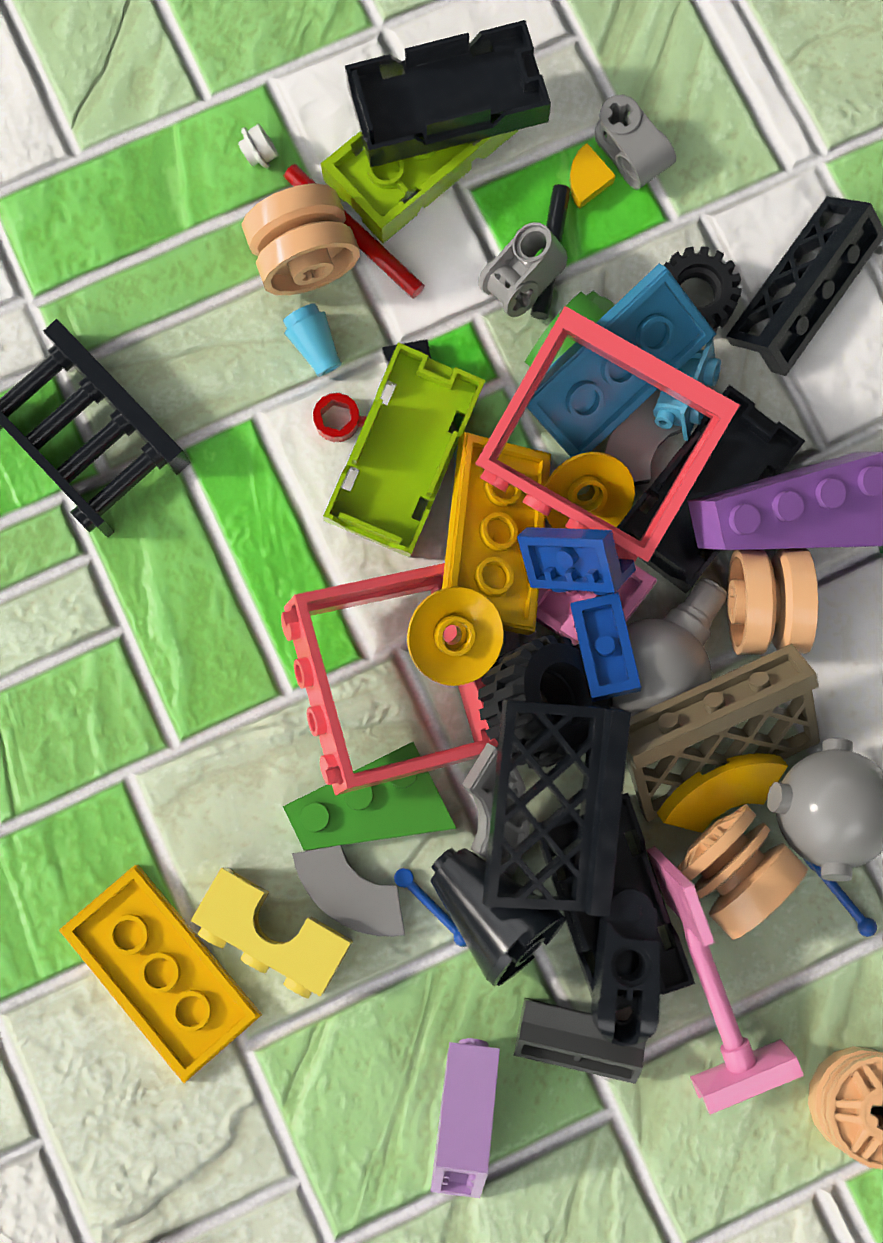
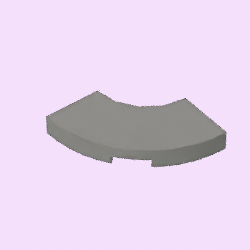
(638, 438)
(481, 786)
(346, 895)

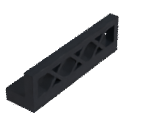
(817, 282)

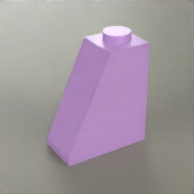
(465, 1119)

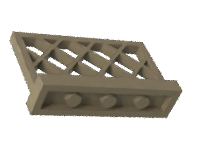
(710, 714)

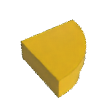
(588, 176)

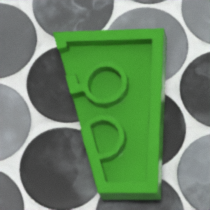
(371, 813)

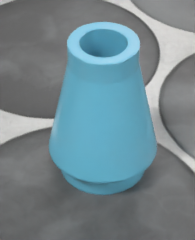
(312, 337)

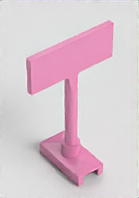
(744, 1070)

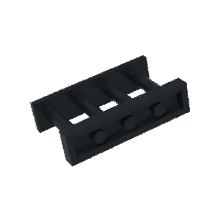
(126, 419)

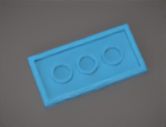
(588, 395)

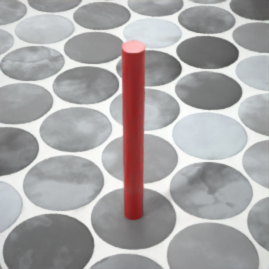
(367, 243)

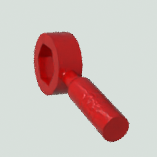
(349, 429)

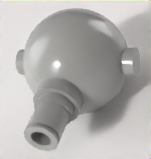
(671, 649)
(832, 809)

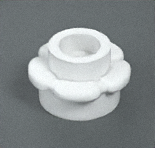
(257, 146)

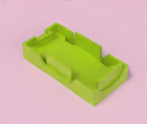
(380, 190)
(403, 450)

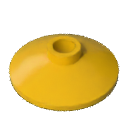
(610, 487)
(475, 644)

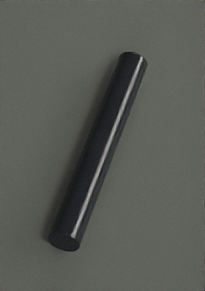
(555, 223)

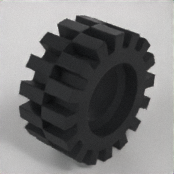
(714, 272)

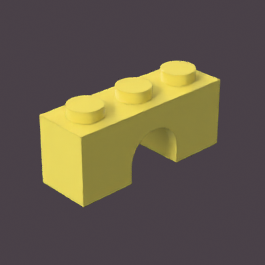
(232, 916)

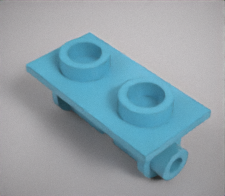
(670, 411)

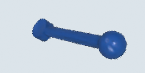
(404, 879)
(866, 926)

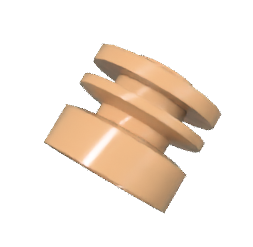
(747, 880)
(842, 1103)

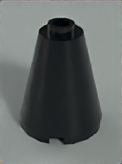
(496, 936)

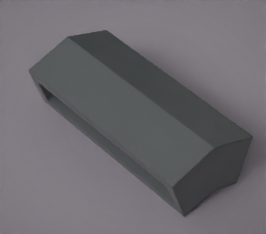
(572, 1041)

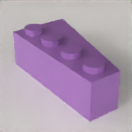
(803, 508)

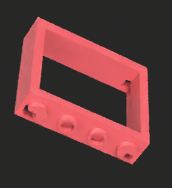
(645, 367)
(312, 675)

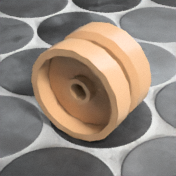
(300, 239)
(772, 600)

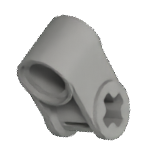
(632, 141)
(522, 269)

